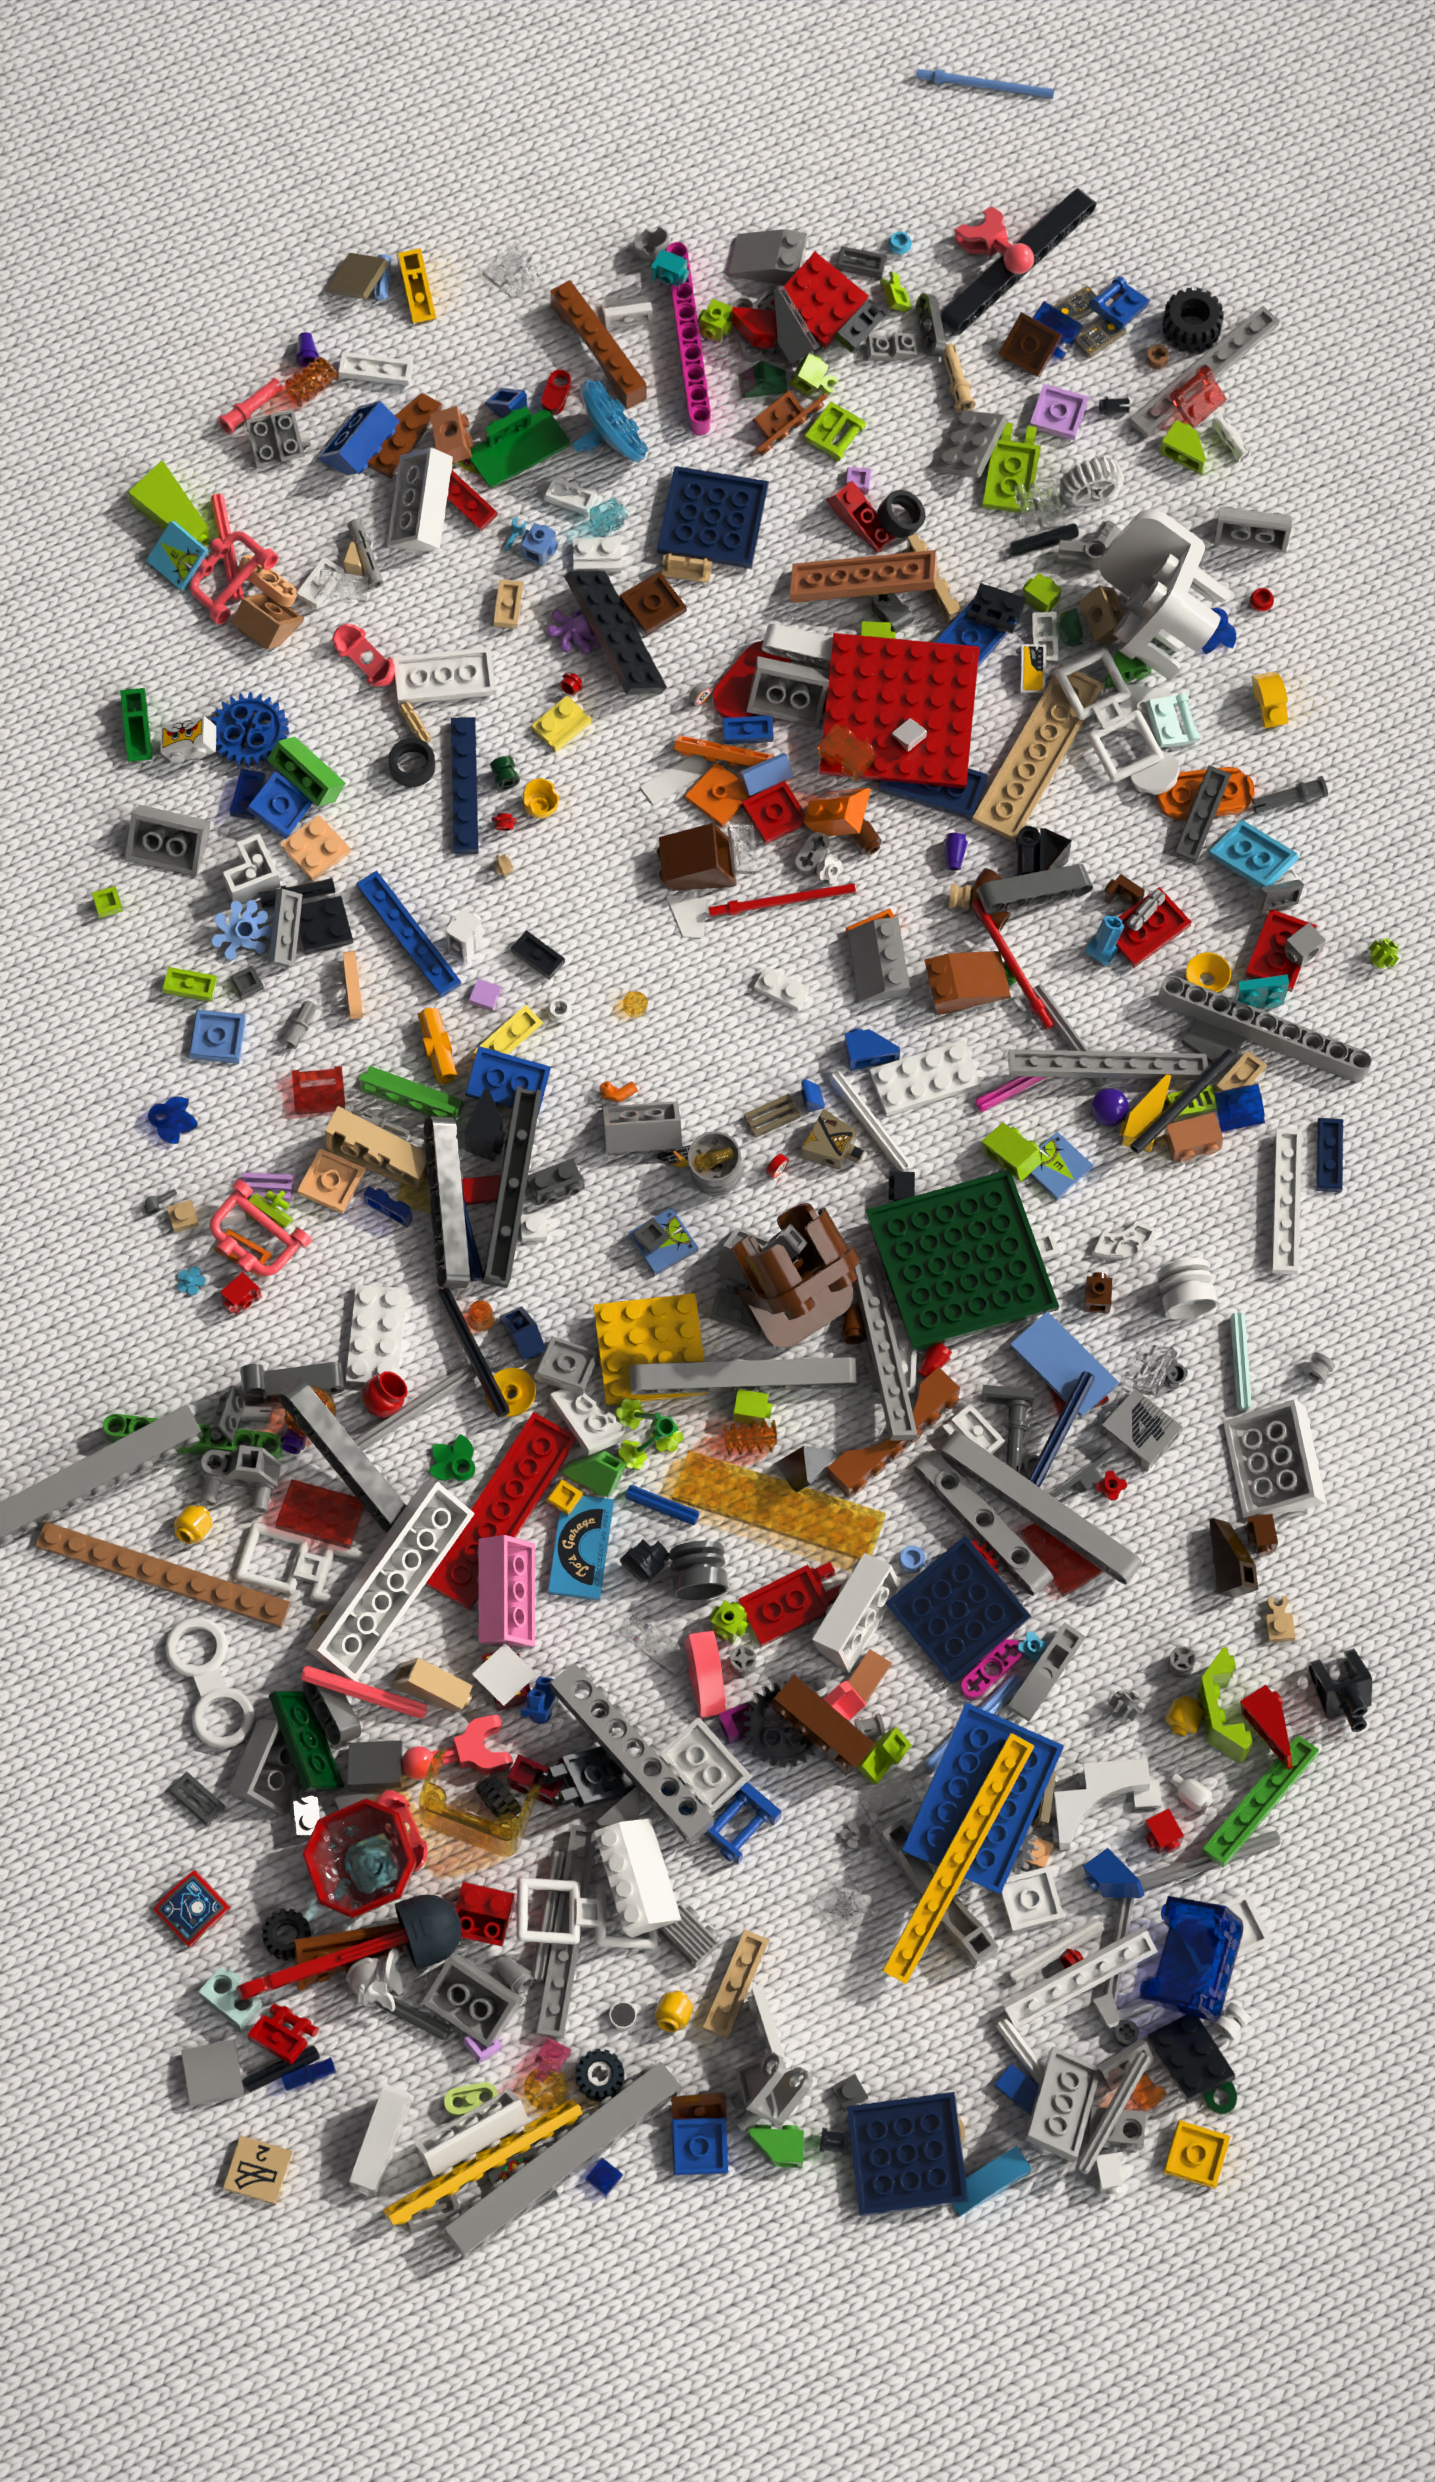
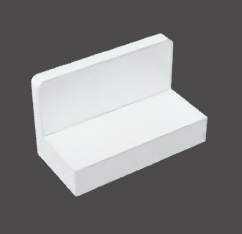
(627, 312)

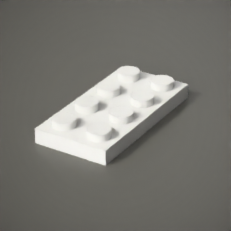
(444, 676)
(925, 1078)
(376, 1332)

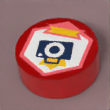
(777, 1166)

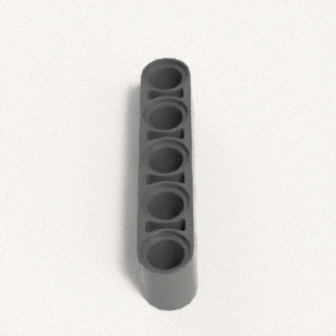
(1034, 888)

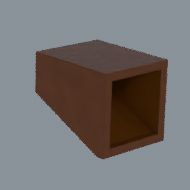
(696, 859)

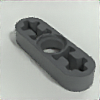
(933, 338)

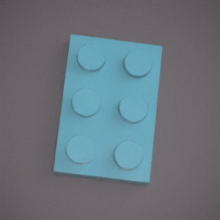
(1253, 854)

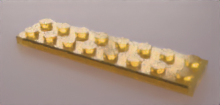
(777, 1507)

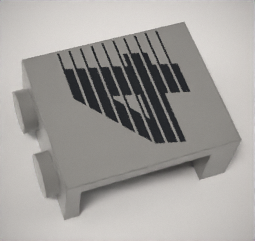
(1141, 1427)

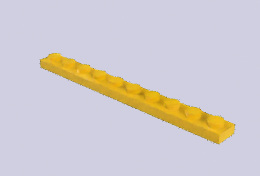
(958, 1858)

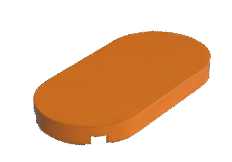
(1179, 799)

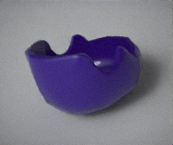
(1109, 1107)

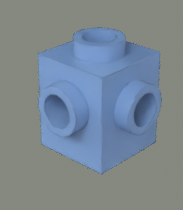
(538, 544)

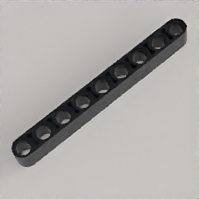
(998, 279)

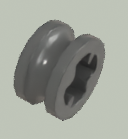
(1132, 2028)

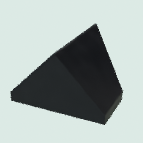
(1053, 850)
(804, 1465)

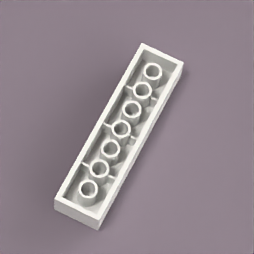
(390, 1581)

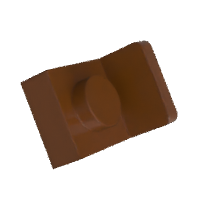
(1125, 888)

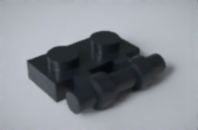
(999, 603)

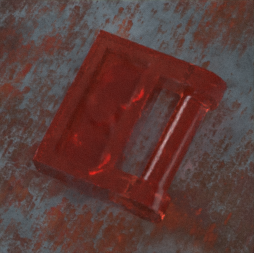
(1202, 402)
(318, 1098)

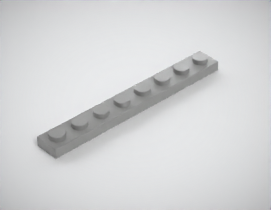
(1218, 359)
(1106, 1064)
(884, 1350)
(564, 1956)

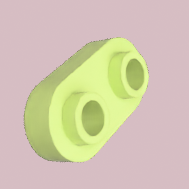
(469, 2095)

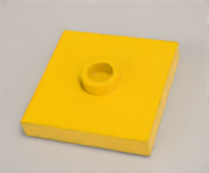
(1196, 2154)

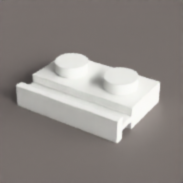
(597, 554)
(976, 1428)

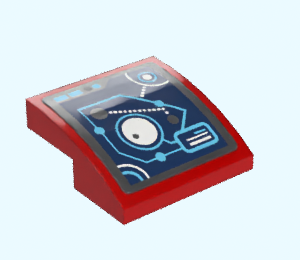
(192, 1908)

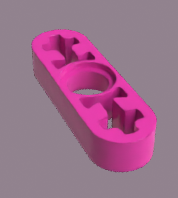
(972, 1677)

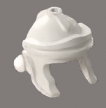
(371, 1976)

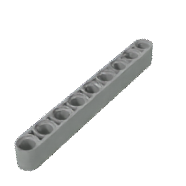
(1273, 1037)
(743, 1375)
(1040, 1507)

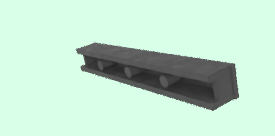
(511, 1187)

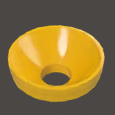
(1209, 964)

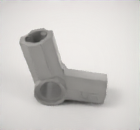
(1081, 552)

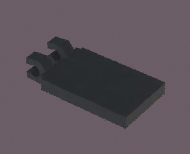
(589, 1778)

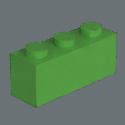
(306, 771)

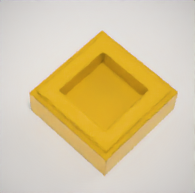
(564, 1497)

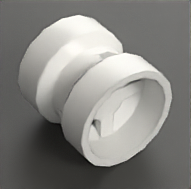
(1232, 2021)

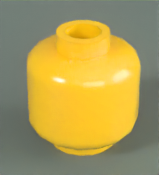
(192, 1524)
(1184, 1716)
(673, 2011)

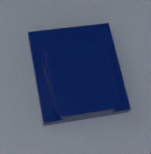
(1239, 1107)

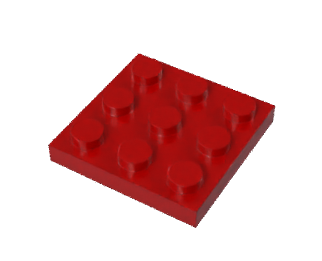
(824, 297)

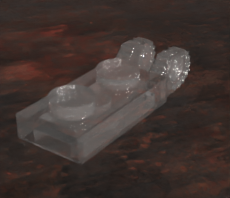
(656, 1646)

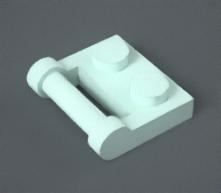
(1166, 723)

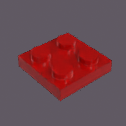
(774, 812)

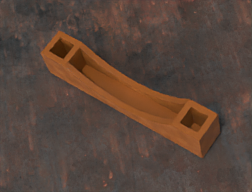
(579, 316)
(857, 1466)

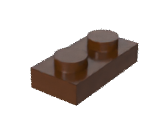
(699, 2106)

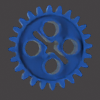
(269, 734)

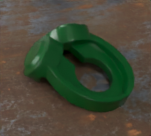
(1222, 2109)

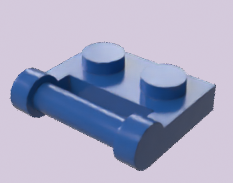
(1124, 308)

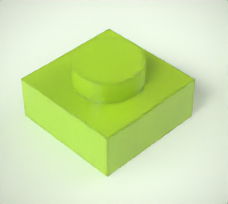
(107, 902)

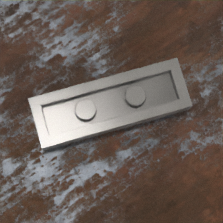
(285, 928)

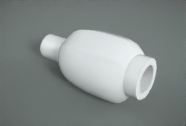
(1193, 1793)

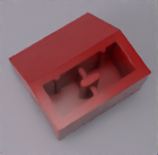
(485, 1913)

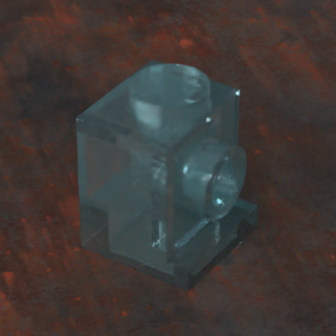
(608, 516)

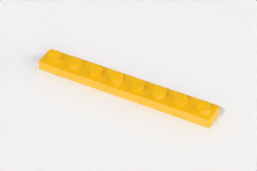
(449, 2184)

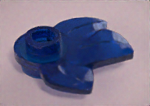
(1224, 633)
(175, 1120)

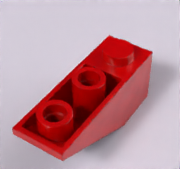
(859, 515)

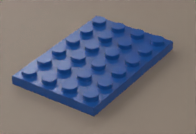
(956, 1782)

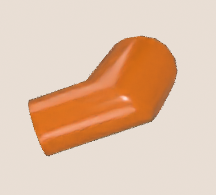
(616, 1094)

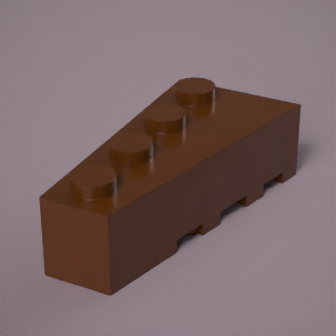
(822, 1725)

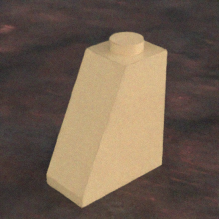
(432, 1685)

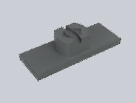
(1086, 1476)

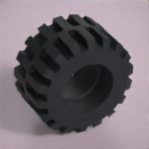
(1194, 304)

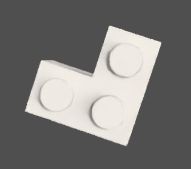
(255, 874)

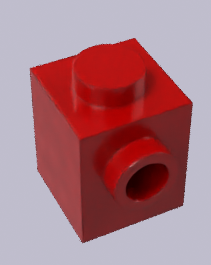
(1163, 1832)

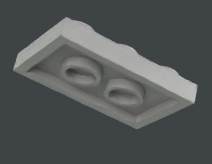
(971, 443)

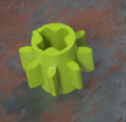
(1383, 953)

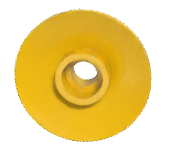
(517, 1381)

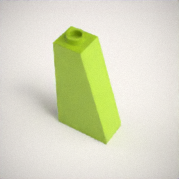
(164, 501)

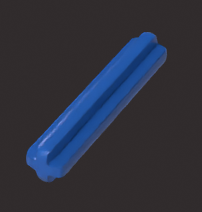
(662, 1504)

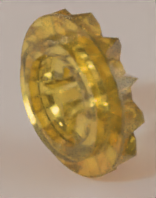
(546, 2101)

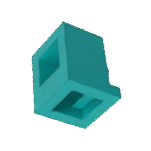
(669, 269)

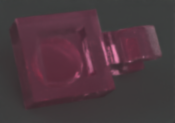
(551, 2057)

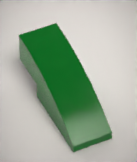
(136, 724)

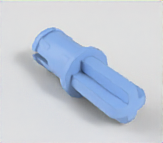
(382, 286)

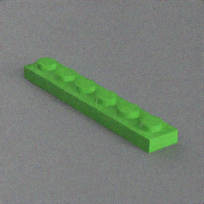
(1259, 1803)

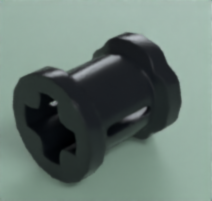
(825, 2145)

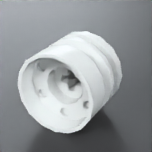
(1187, 1288)

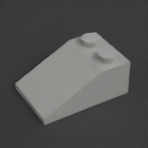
(768, 255)

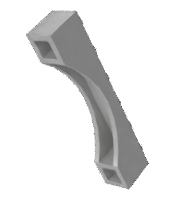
(957, 1920)

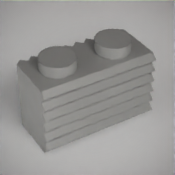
(690, 1936)

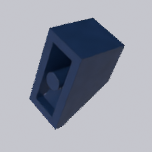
(523, 1333)

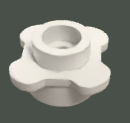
(829, 869)

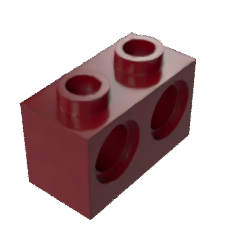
(526, 1774)

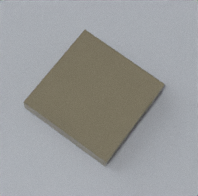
(357, 276)

